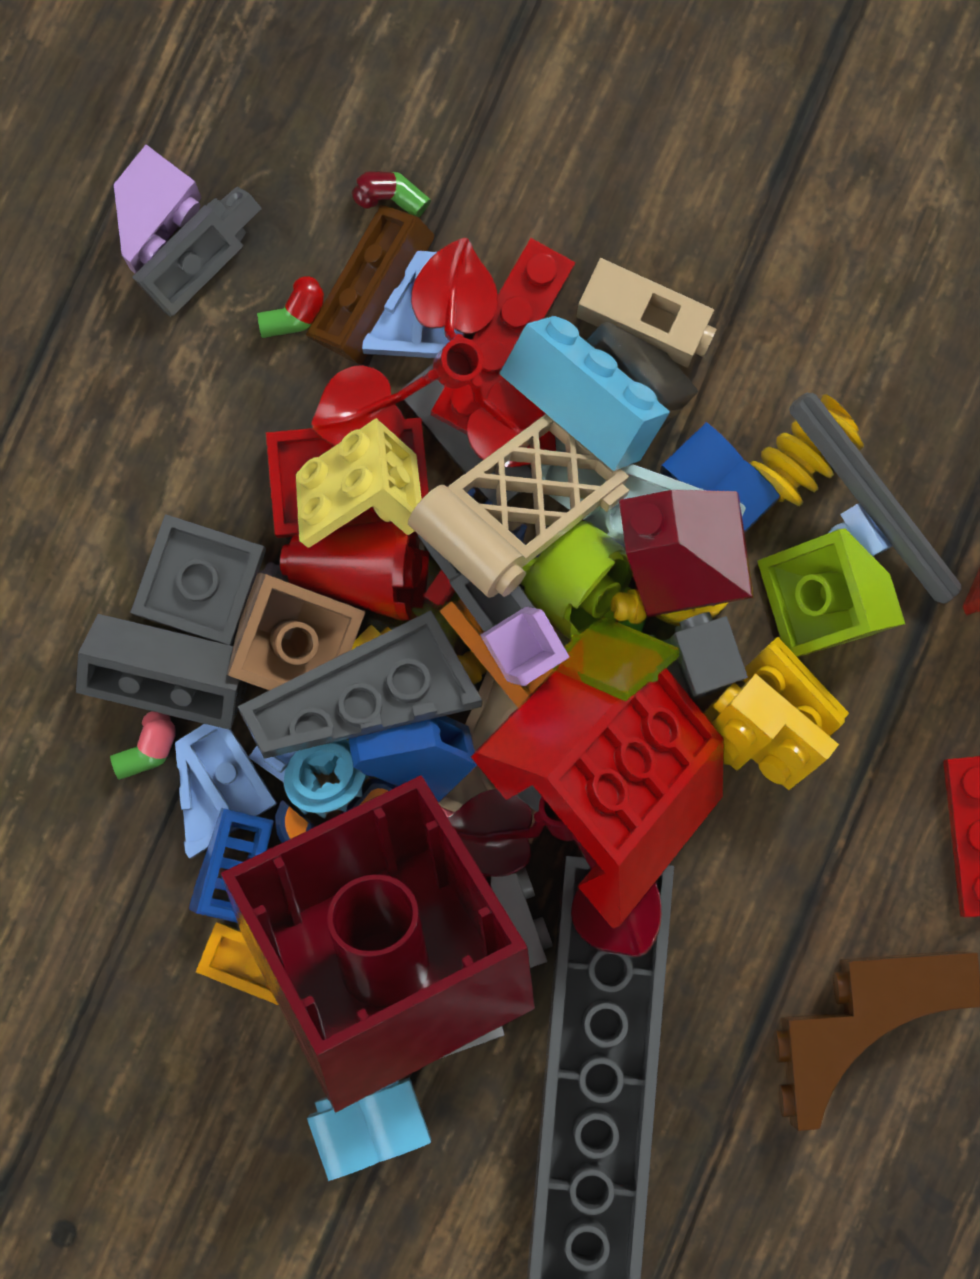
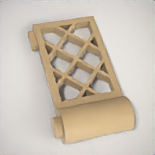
(477, 535)

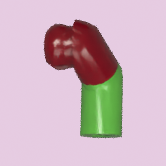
(389, 186)

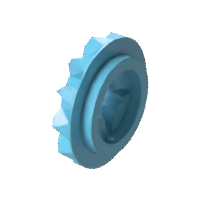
(304, 788)

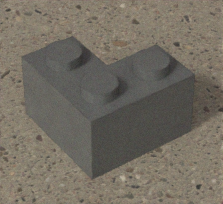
(707, 656)

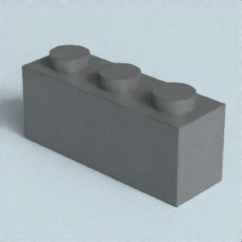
(159, 671)

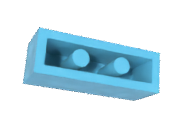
(584, 392)

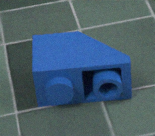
(431, 748)

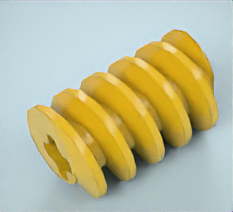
(799, 457)

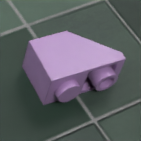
(151, 205)

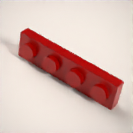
(522, 300)

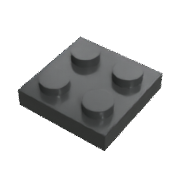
(198, 580)

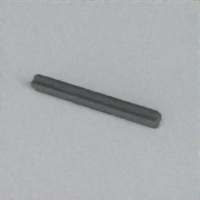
(875, 497)

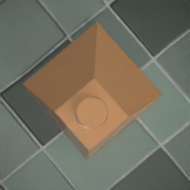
(289, 632)

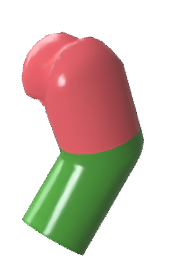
(151, 748)

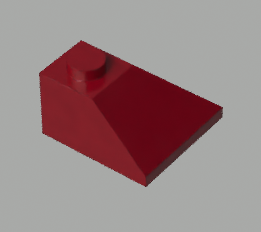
(686, 549)

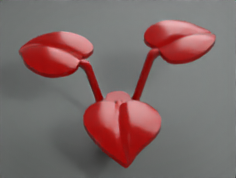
(454, 294)

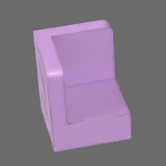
(525, 646)

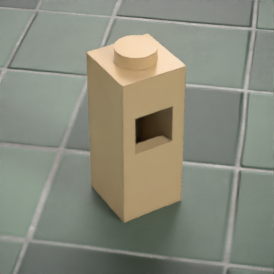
(647, 312)

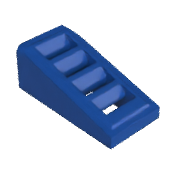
(207, 880)

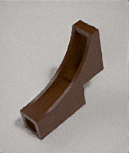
(876, 999)

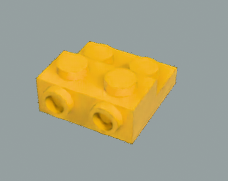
(770, 731)

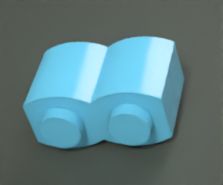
(368, 1130)

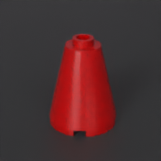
(362, 566)

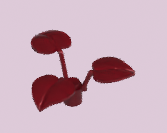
(498, 841)

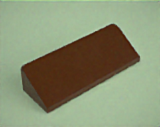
(369, 281)

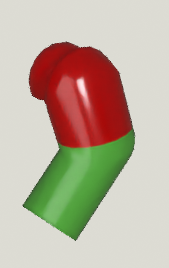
(298, 311)

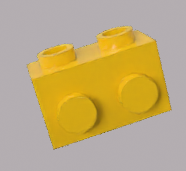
(797, 684)

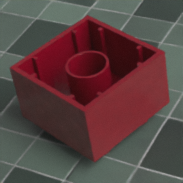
(380, 941)

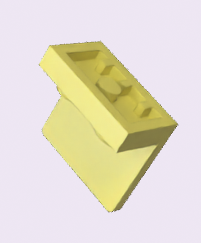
(359, 473)

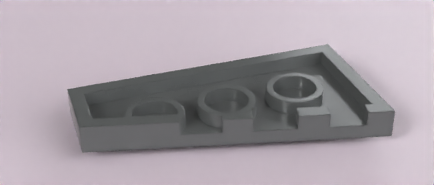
(370, 689)

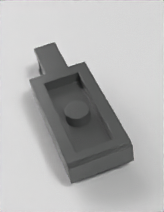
(197, 251)

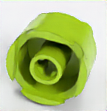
(577, 578)

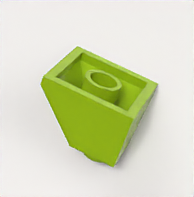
(829, 593)

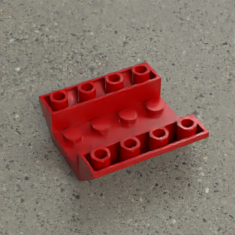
(616, 772)

